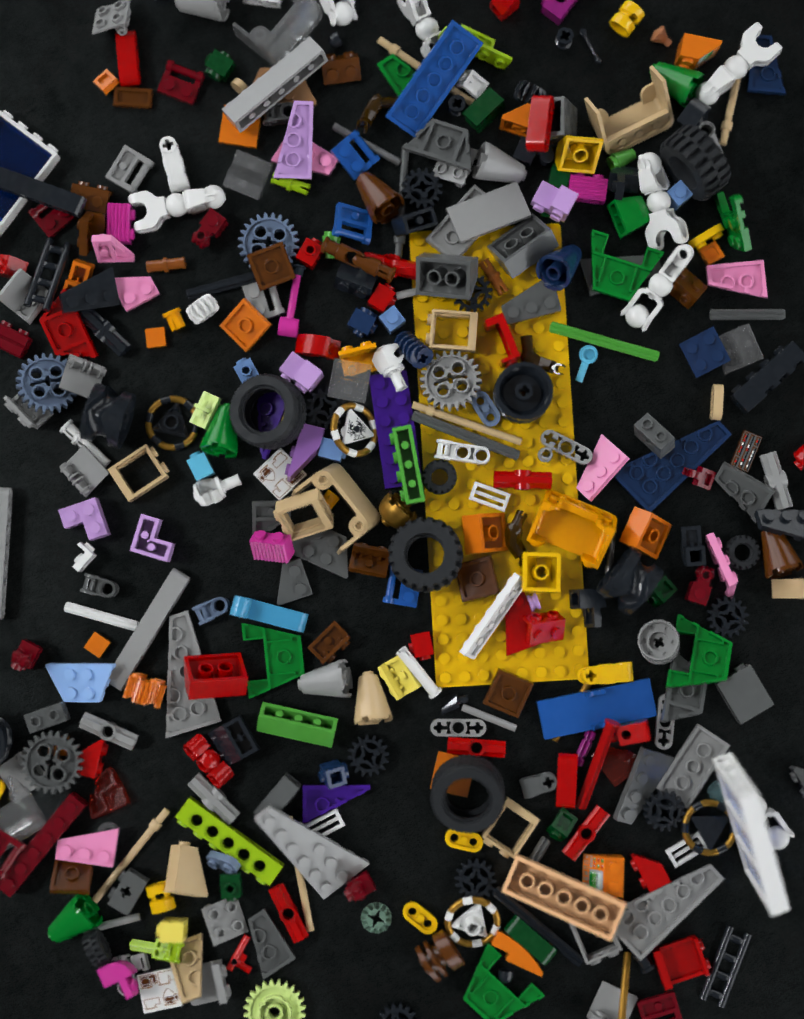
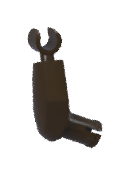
(372, 109)
(529, 355)
(513, 536)

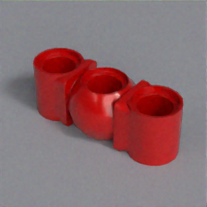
(208, 760)

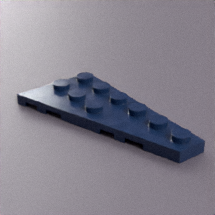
(653, 479)

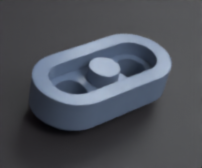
(485, 409)
(222, 861)

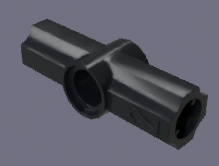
(105, 332)

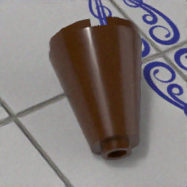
(379, 198)
(779, 556)

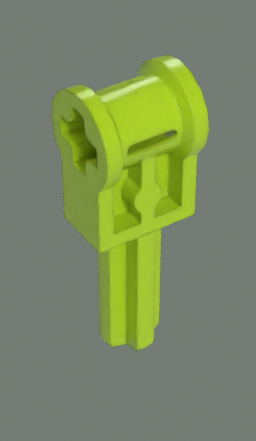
(160, 951)

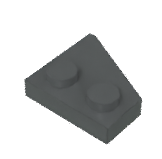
(263, 516)
(293, 582)

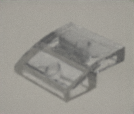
(248, 174)
(741, 348)
(349, 380)

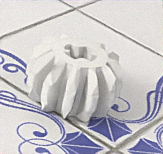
(202, 309)

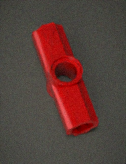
(404, 267)
(522, 480)
(489, 748)
(577, 843)
(283, 901)

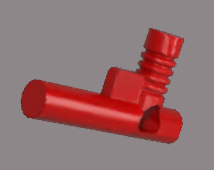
(240, 956)

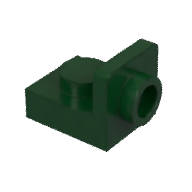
(662, 592)
(562, 825)

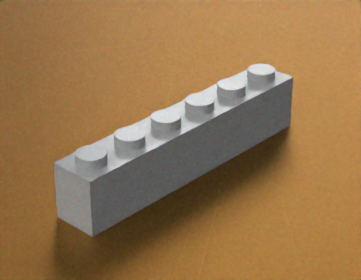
(275, 84)

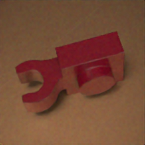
(702, 477)

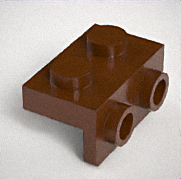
(341, 68)
(96, 197)
(90, 224)
(687, 288)
(369, 560)
(329, 642)

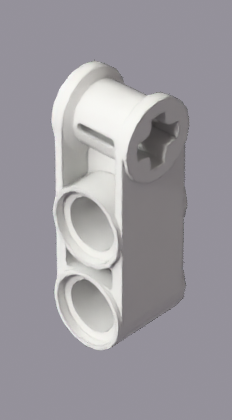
(174, 165)
(451, 449)

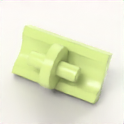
(205, 410)

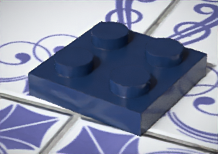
(705, 352)

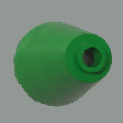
(680, 81)
(220, 435)
(76, 918)

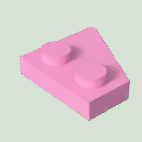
(110, 250)
(135, 291)

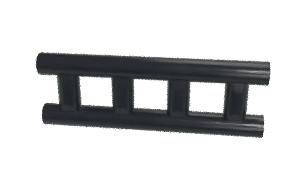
(51, 284)
(736, 960)

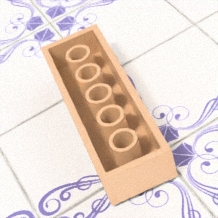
(564, 897)

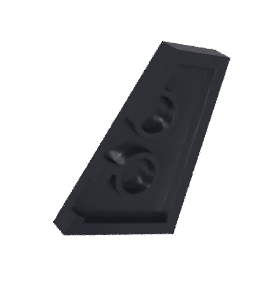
(91, 294)

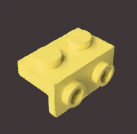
(398, 678)

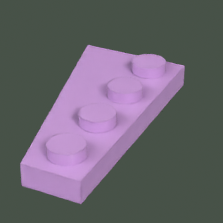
(296, 150)

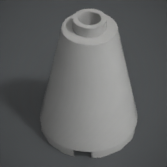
(208, 9)
(497, 166)
(328, 680)

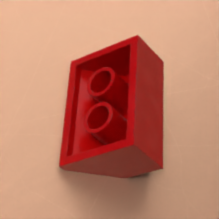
(215, 675)

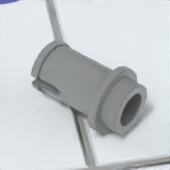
(542, 458)

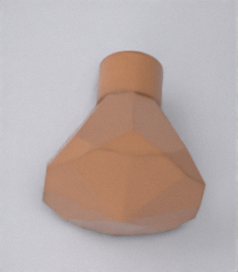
(660, 36)

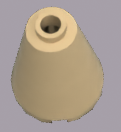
(371, 701)

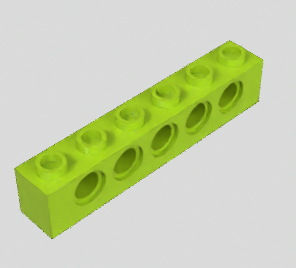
(241, 841)

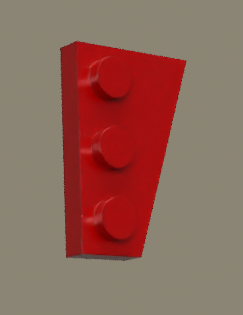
(516, 627)

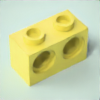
(172, 930)

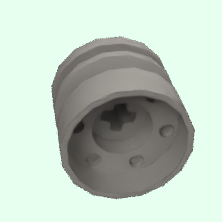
(657, 631)

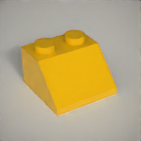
(578, 154)
(541, 572)

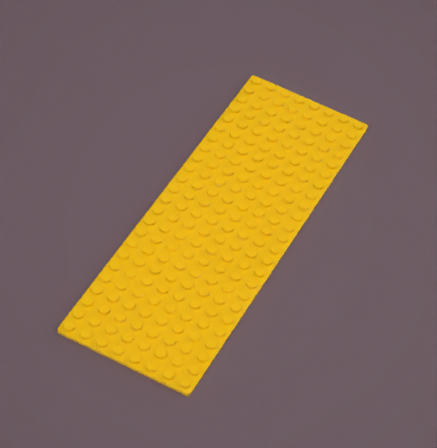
(451, 618)

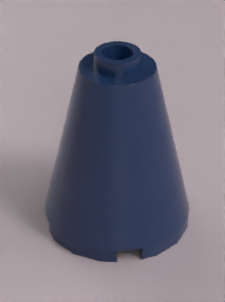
(559, 267)

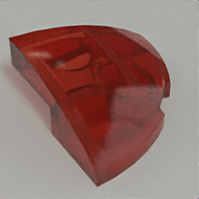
(618, 764)
(108, 794)

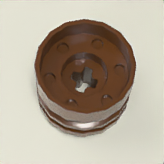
(439, 955)

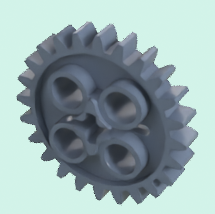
(271, 226)
(44, 367)

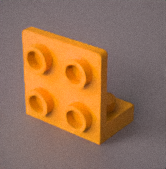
(361, 354)

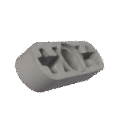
(576, 458)
(453, 734)
(658, 735)

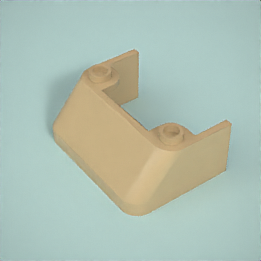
(636, 122)
(365, 513)

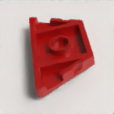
(67, 332)

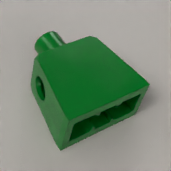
(629, 214)

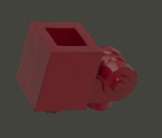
(211, 225)
(699, 591)
(25, 655)
(359, 886)

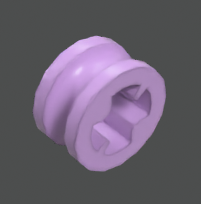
(533, 602)

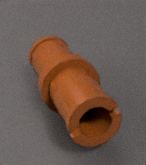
(166, 264)
(493, 276)

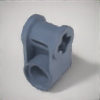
(208, 611)

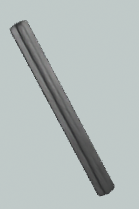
(465, 435)

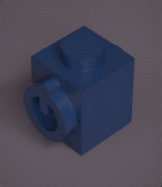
(363, 322)
(333, 773)

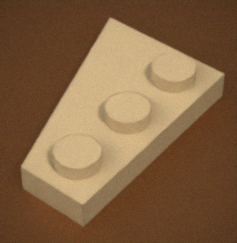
(189, 971)

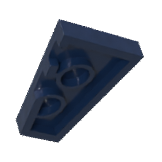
(766, 78)

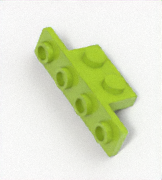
(487, 50)

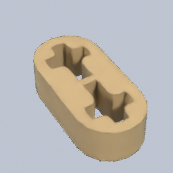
(716, 406)

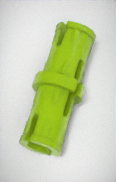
(292, 184)

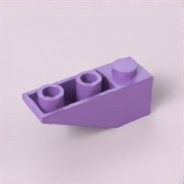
(305, 450)

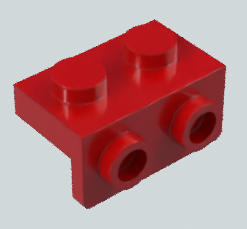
(544, 627)

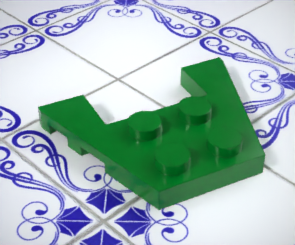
(733, 221)
(617, 276)
(282, 657)
(708, 660)
(490, 996)

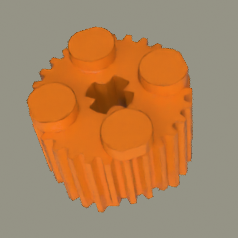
(145, 690)

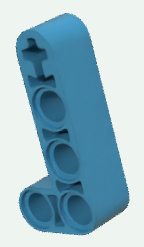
(269, 613)

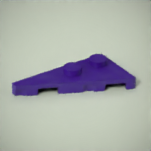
(271, 411)
(320, 799)

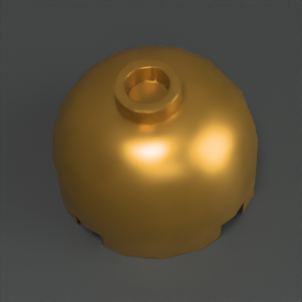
(394, 512)

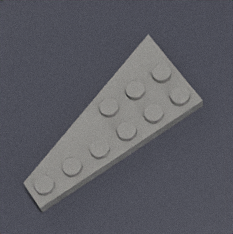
(182, 713)
(313, 854)
(657, 913)

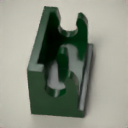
(484, 110)

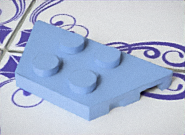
(81, 680)

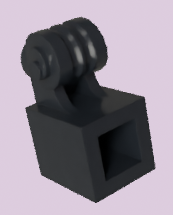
(526, 157)

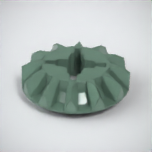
(372, 909)

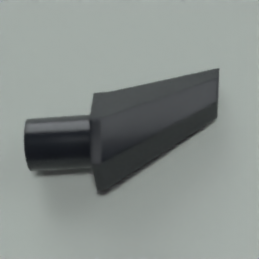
(453, 703)

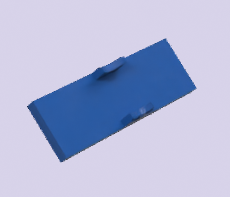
(434, 78)
(589, 708)

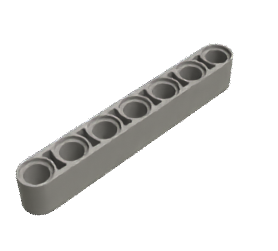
(5, 524)
(148, 628)

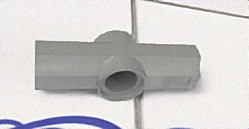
(776, 479)
(97, 726)
(214, 798)

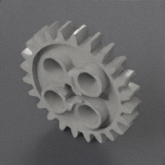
(454, 396)

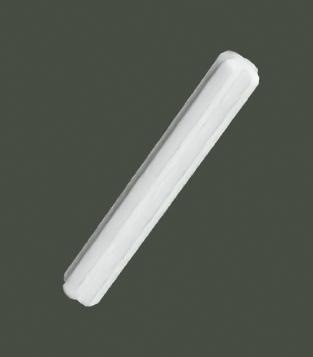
(100, 616)

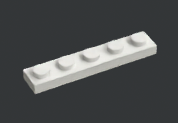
(493, 617)

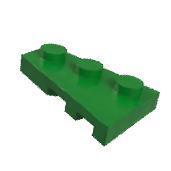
(395, 72)

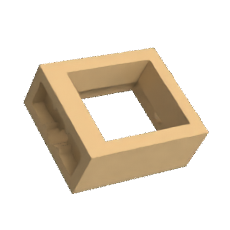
(471, 316)
(122, 483)
(323, 522)
(505, 850)

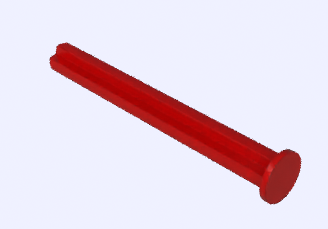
(597, 763)

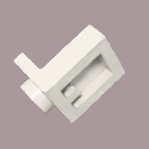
(472, 83)
(85, 559)

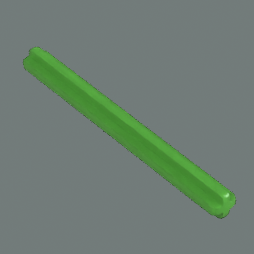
(604, 341)

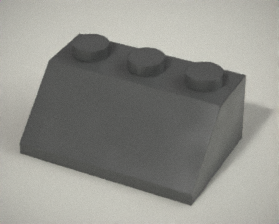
(523, 245)
(446, 275)

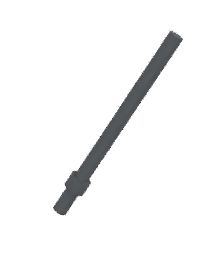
(400, 241)

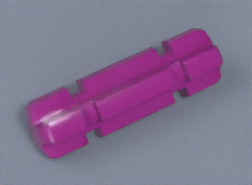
(585, 746)

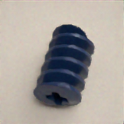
(413, 349)

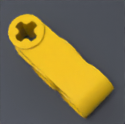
(606, 673)

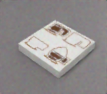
(273, 475)
(158, 990)

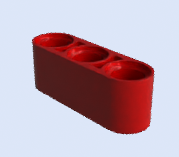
(128, 59)
(540, 123)
(566, 780)

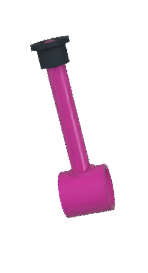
(288, 325)

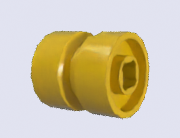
(625, 21)
(162, 903)

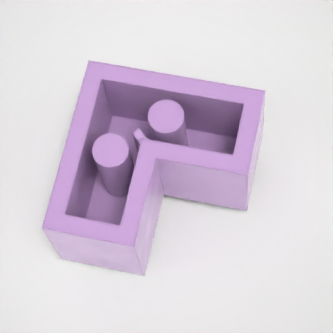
(554, 201)
(301, 372)
(90, 515)
(146, 541)

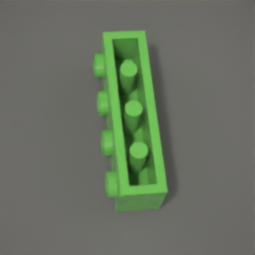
(408, 465)
(297, 724)

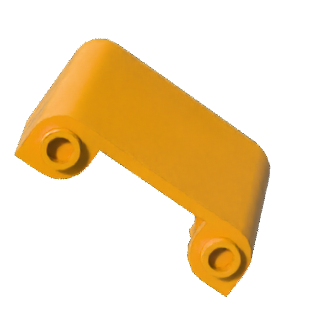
(573, 527)

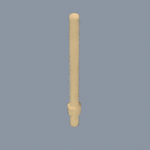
(396, 50)
(726, 125)
(431, 411)
(154, 826)
(304, 899)

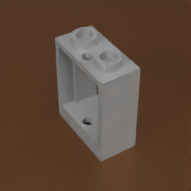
(596, 956)

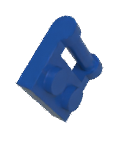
(350, 158)
(355, 218)
(407, 596)

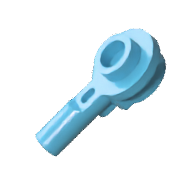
(588, 355)

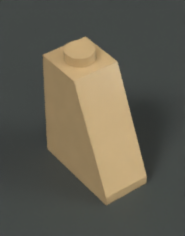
(787, 588)
(185, 872)

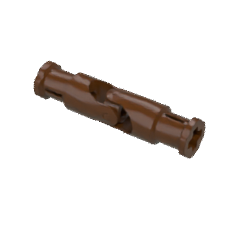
(368, 264)

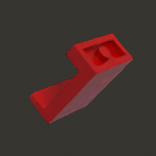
(499, 322)
(680, 960)

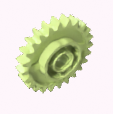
(277, 996)

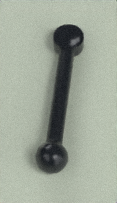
(582, 33)

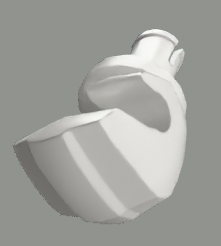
(390, 365)
(213, 489)

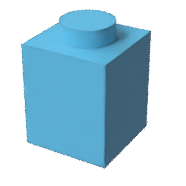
(200, 466)

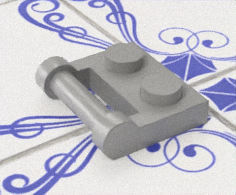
(124, 166)
(258, 300)

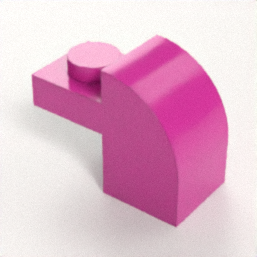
(121, 972)

